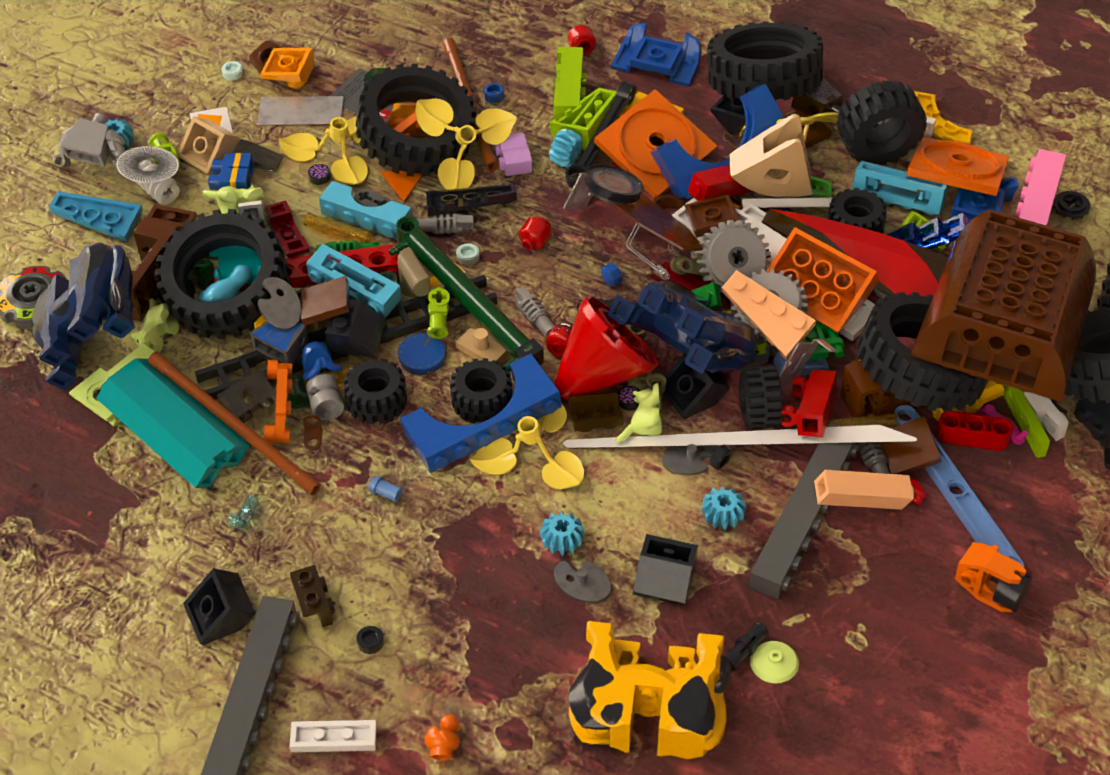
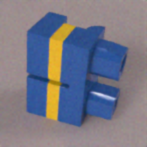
(233, 171)

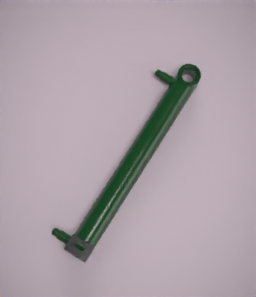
(465, 291)

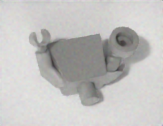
(90, 143)

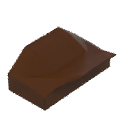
(172, 215)

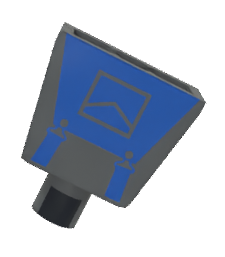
(278, 343)

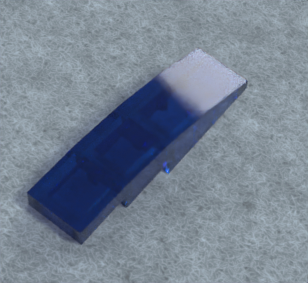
(933, 233)

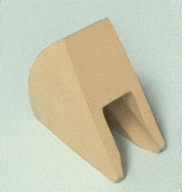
(774, 161)

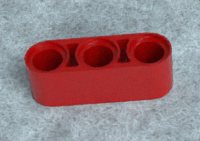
(974, 430)

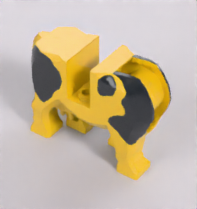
(684, 697)

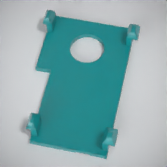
(232, 256)

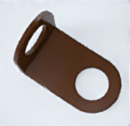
(312, 431)

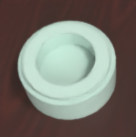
(232, 70)
(467, 254)

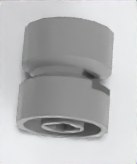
(325, 397)

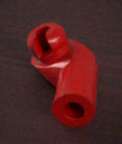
(919, 492)

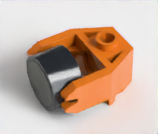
(977, 569)

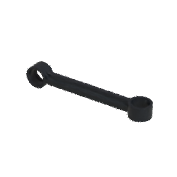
(624, 97)

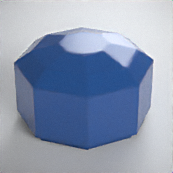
(494, 93)
(611, 274)

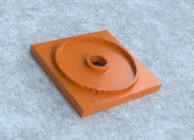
(629, 145)
(958, 165)

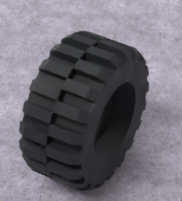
(874, 105)

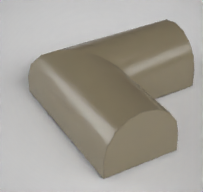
(412, 276)

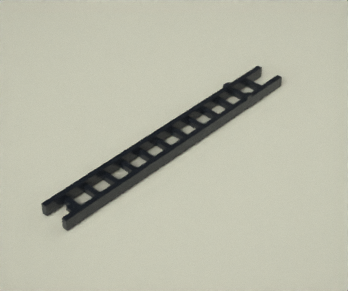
(250, 360)

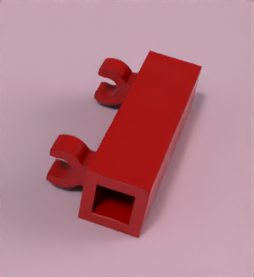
(816, 403)

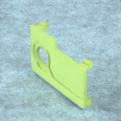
(85, 390)

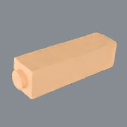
(863, 489)

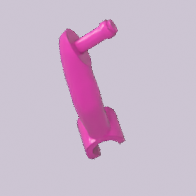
(1017, 436)

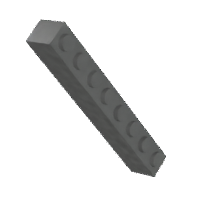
(798, 521)
(252, 688)

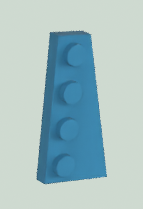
(103, 215)

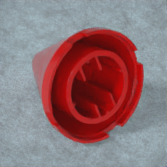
(600, 353)

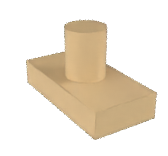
(478, 345)

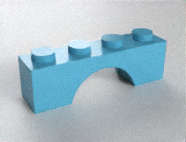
(339, 204)

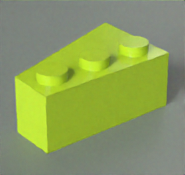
(569, 80)
(587, 116)

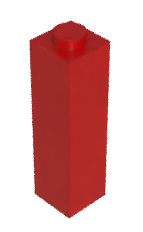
(715, 183)

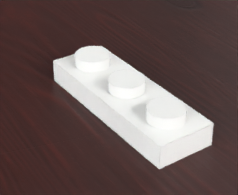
(333, 736)

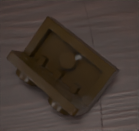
(595, 411)
(311, 594)

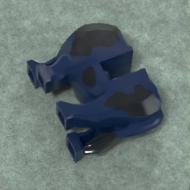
(78, 307)
(683, 320)

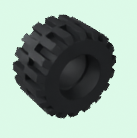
(859, 209)
(480, 376)
(760, 396)
(375, 405)

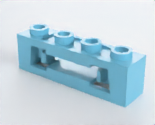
(929, 200)
(380, 299)

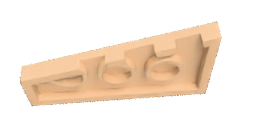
(773, 316)

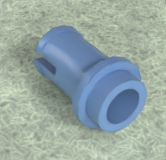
(380, 486)

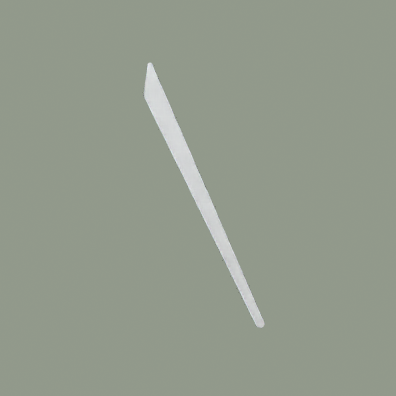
(843, 434)

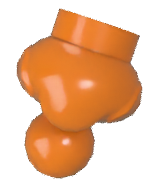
(443, 741)

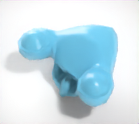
(227, 287)

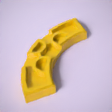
(943, 129)

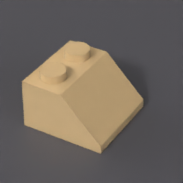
(205, 143)

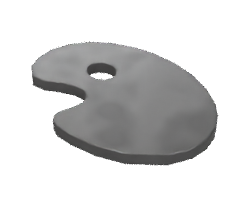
(280, 311)
(686, 459)
(589, 582)

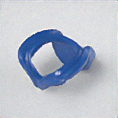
(317, 357)

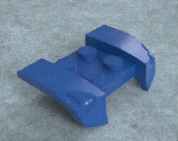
(659, 55)
(975, 203)

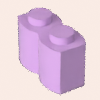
(514, 155)

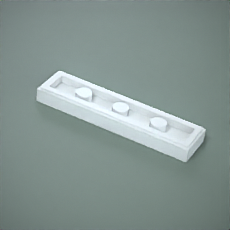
(775, 202)

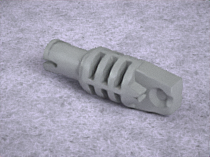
(447, 223)
(533, 311)

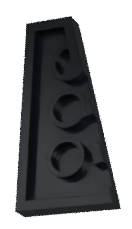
(468, 198)

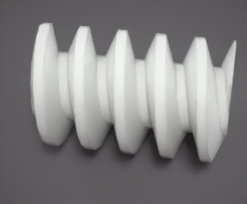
(164, 191)

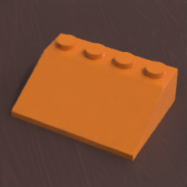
(831, 279)

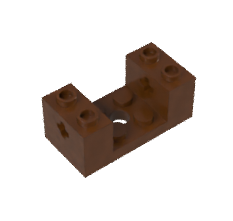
(149, 239)
(865, 396)

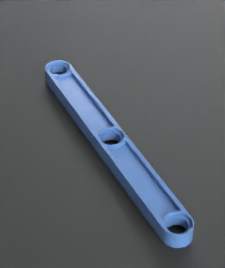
(965, 505)

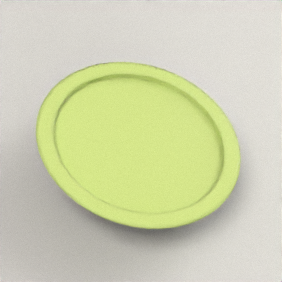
(774, 662)

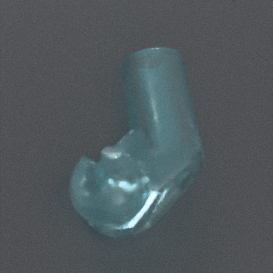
(239, 520)

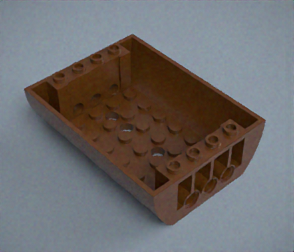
(1048, 288)

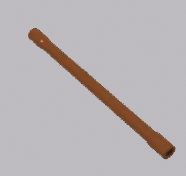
(452, 53)
(299, 476)

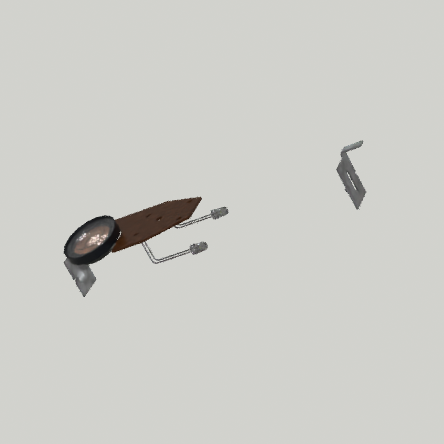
(621, 188)

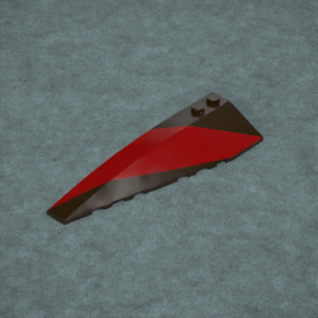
(897, 262)

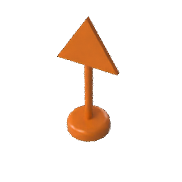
(400, 181)

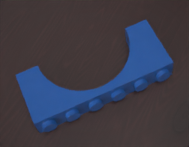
(679, 166)
(445, 443)

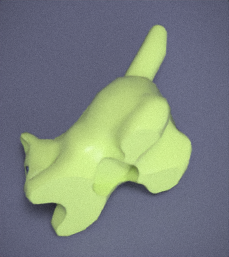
(230, 197)
(156, 325)
(646, 419)

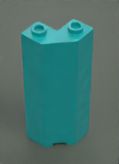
(172, 422)

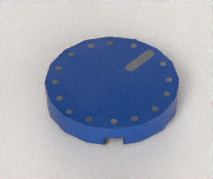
(421, 354)

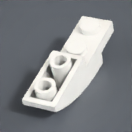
(1048, 415)

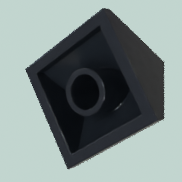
(729, 113)

